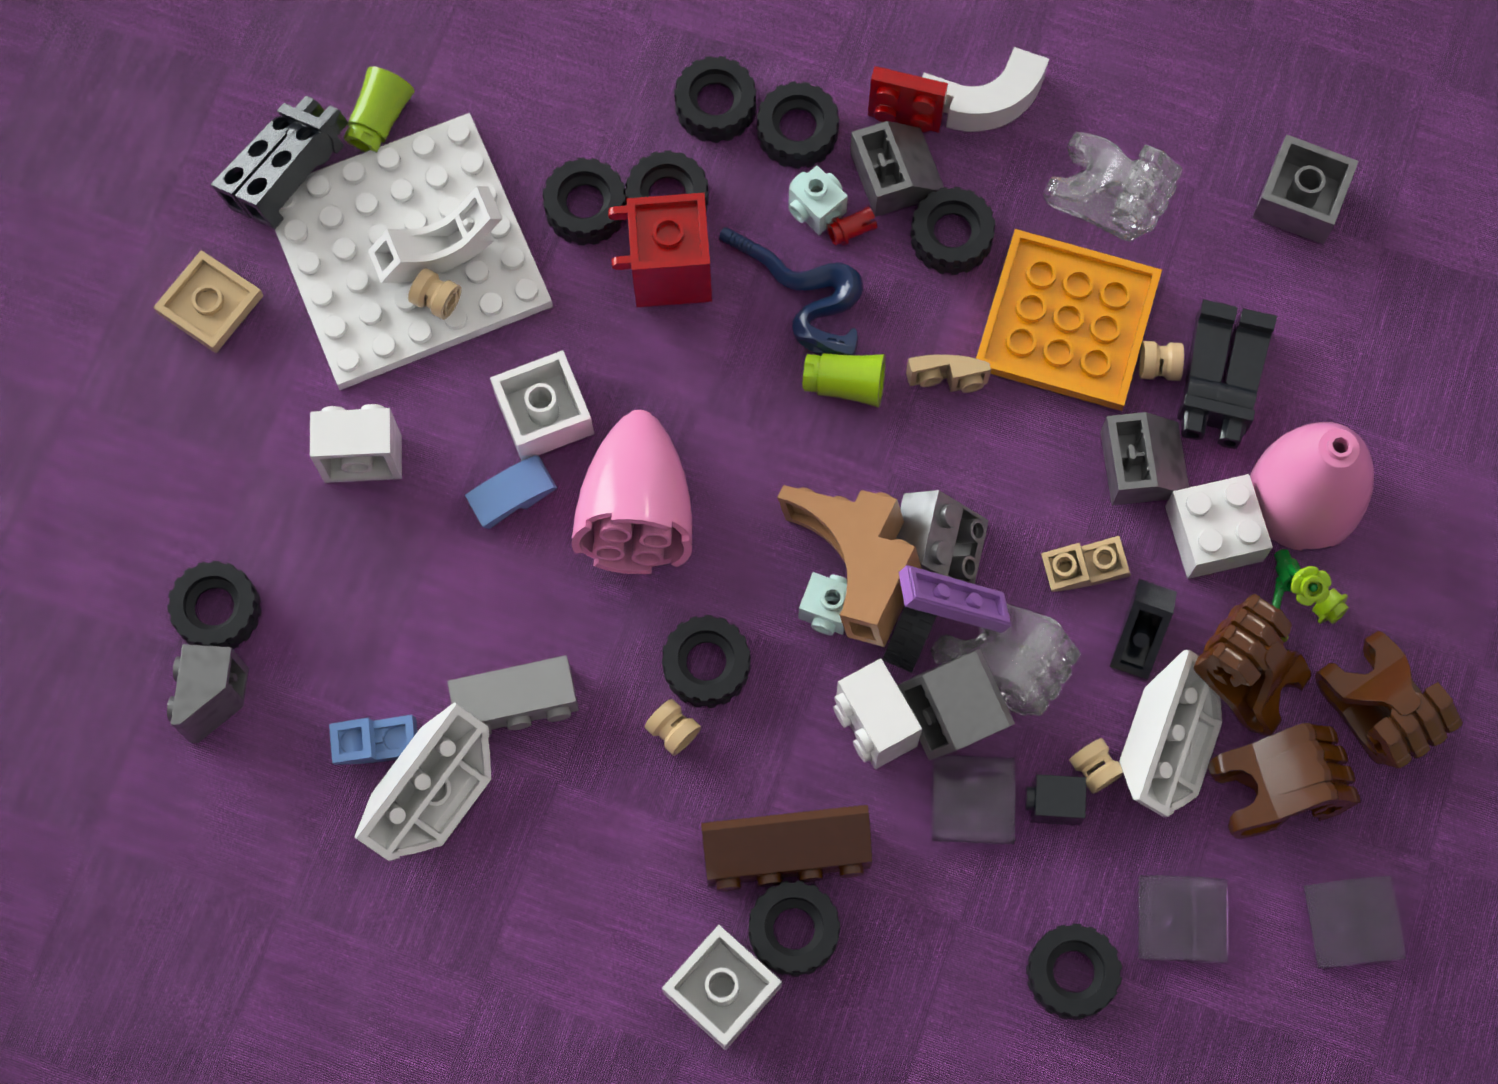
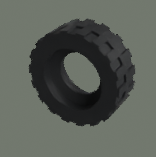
(715, 71)
(793, 97)
(662, 166)
(576, 174)
(952, 202)
(193, 585)
(699, 631)
(909, 638)
(802, 897)
(1105, 965)

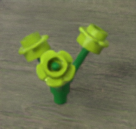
(1309, 586)

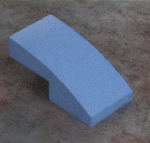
(510, 490)
(369, 740)

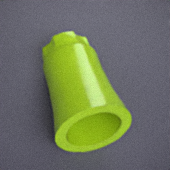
(377, 108)
(846, 376)

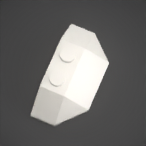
(1172, 737)
(428, 786)

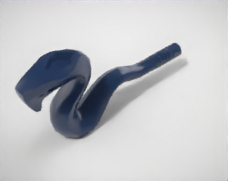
(842, 277)

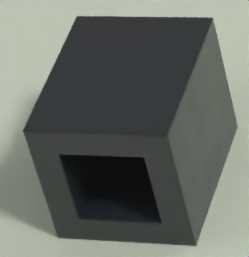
(1056, 799)

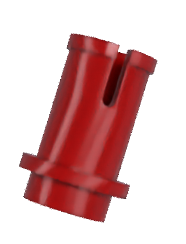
(851, 226)

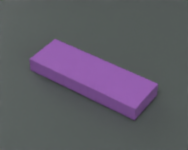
(954, 599)

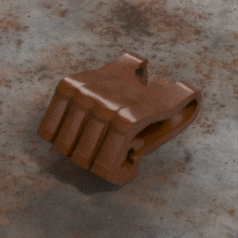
(1251, 665)
(1386, 705)
(1290, 775)

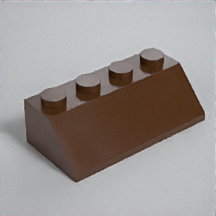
(787, 847)

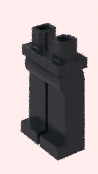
(280, 160)
(1231, 402)

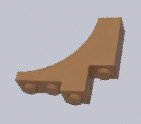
(867, 542)

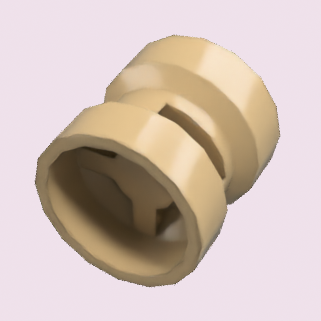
(434, 293)
(1161, 360)
(672, 727)
(1091, 758)

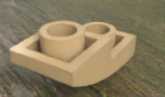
(961, 372)
(1085, 565)

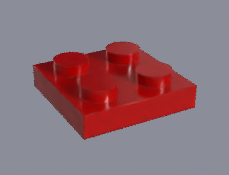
(907, 99)

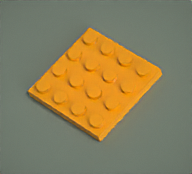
(1068, 319)

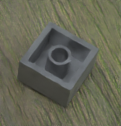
(1305, 189)

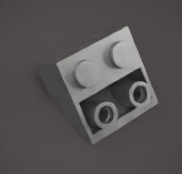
(894, 166)
(1142, 458)
(944, 534)
(207, 689)
(956, 704)

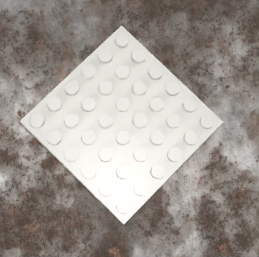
(404, 185)

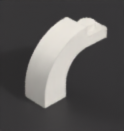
(998, 101)
(439, 246)

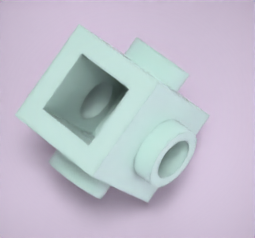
(816, 199)
(824, 603)

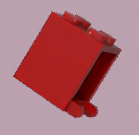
(666, 249)

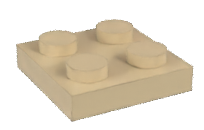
(208, 301)

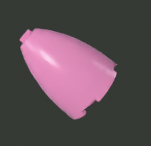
(1314, 485)
(634, 500)

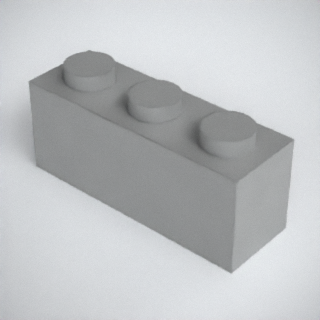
(518, 694)

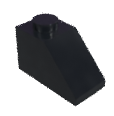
(1143, 629)

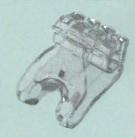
(1113, 190)
(1024, 660)

